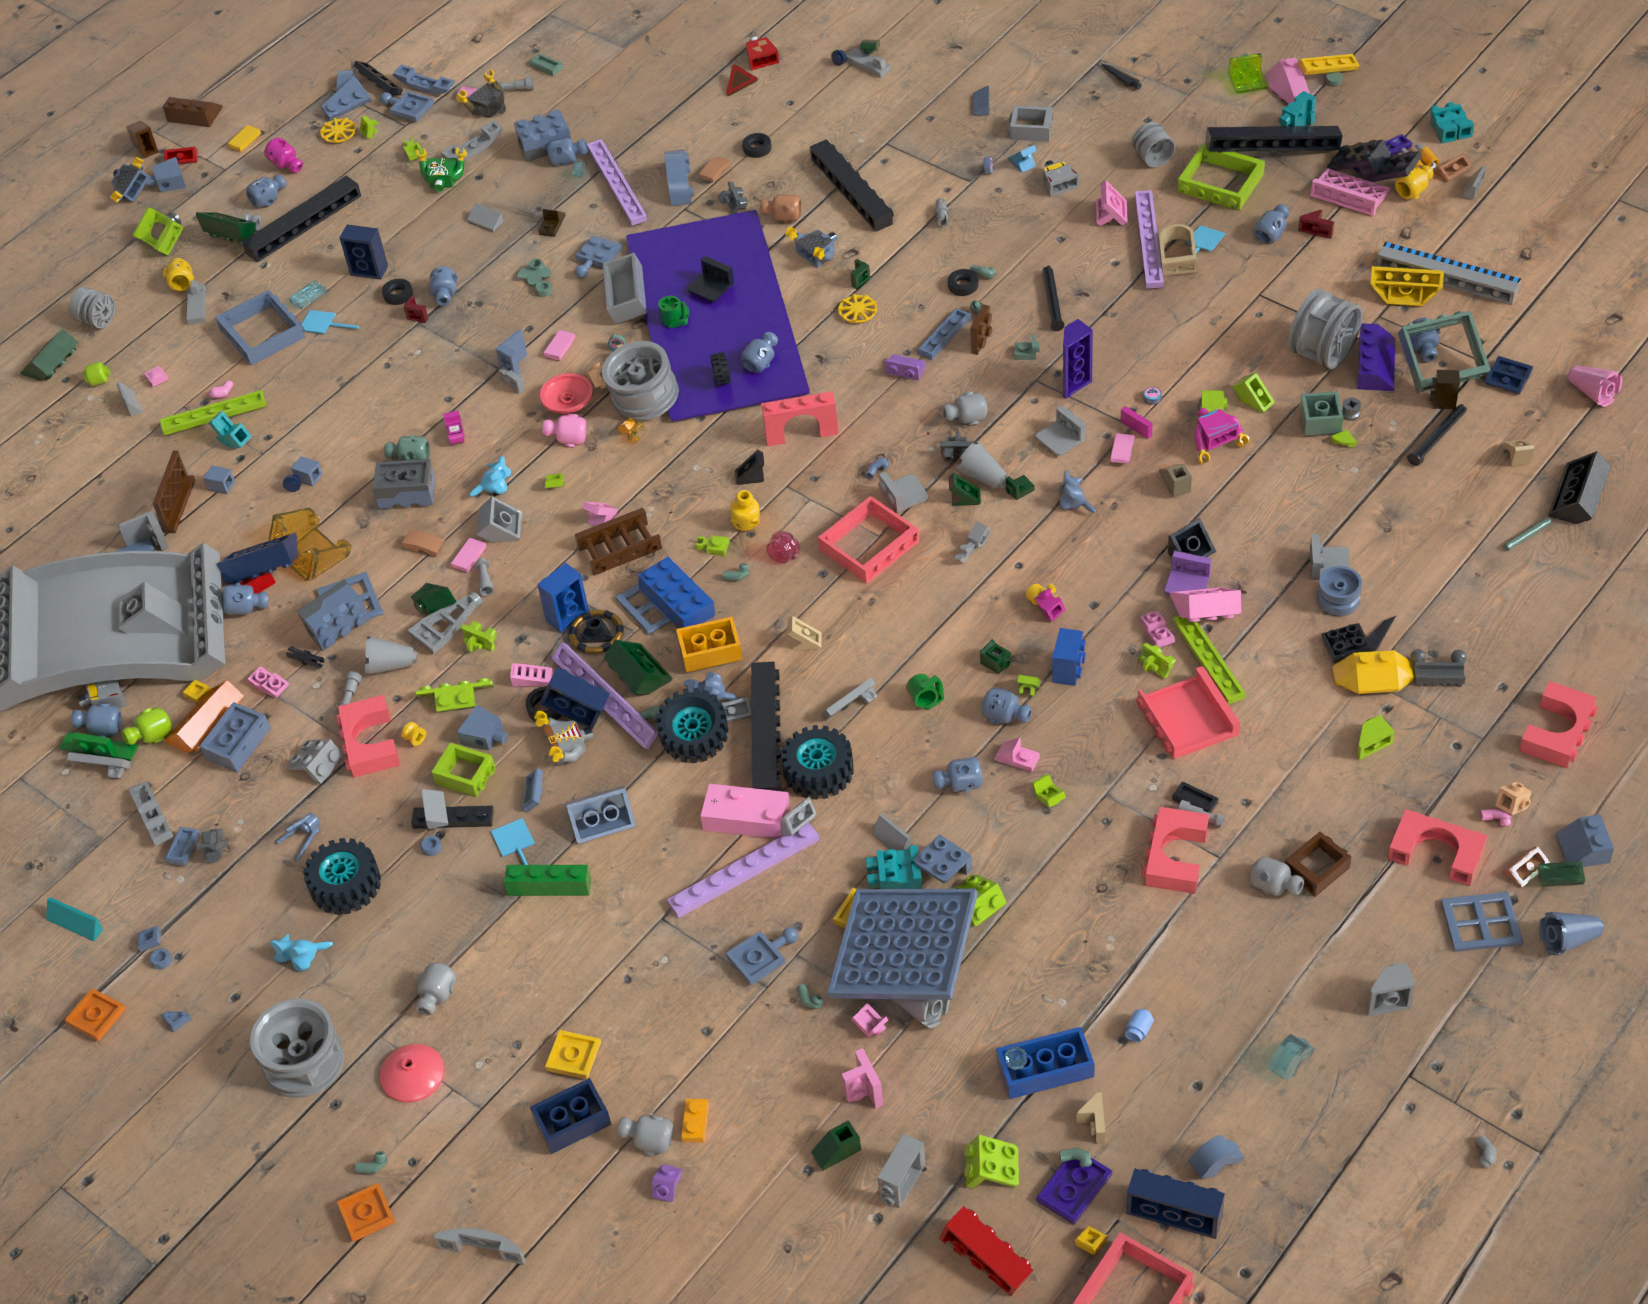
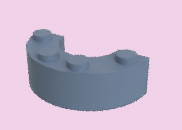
(677, 168)

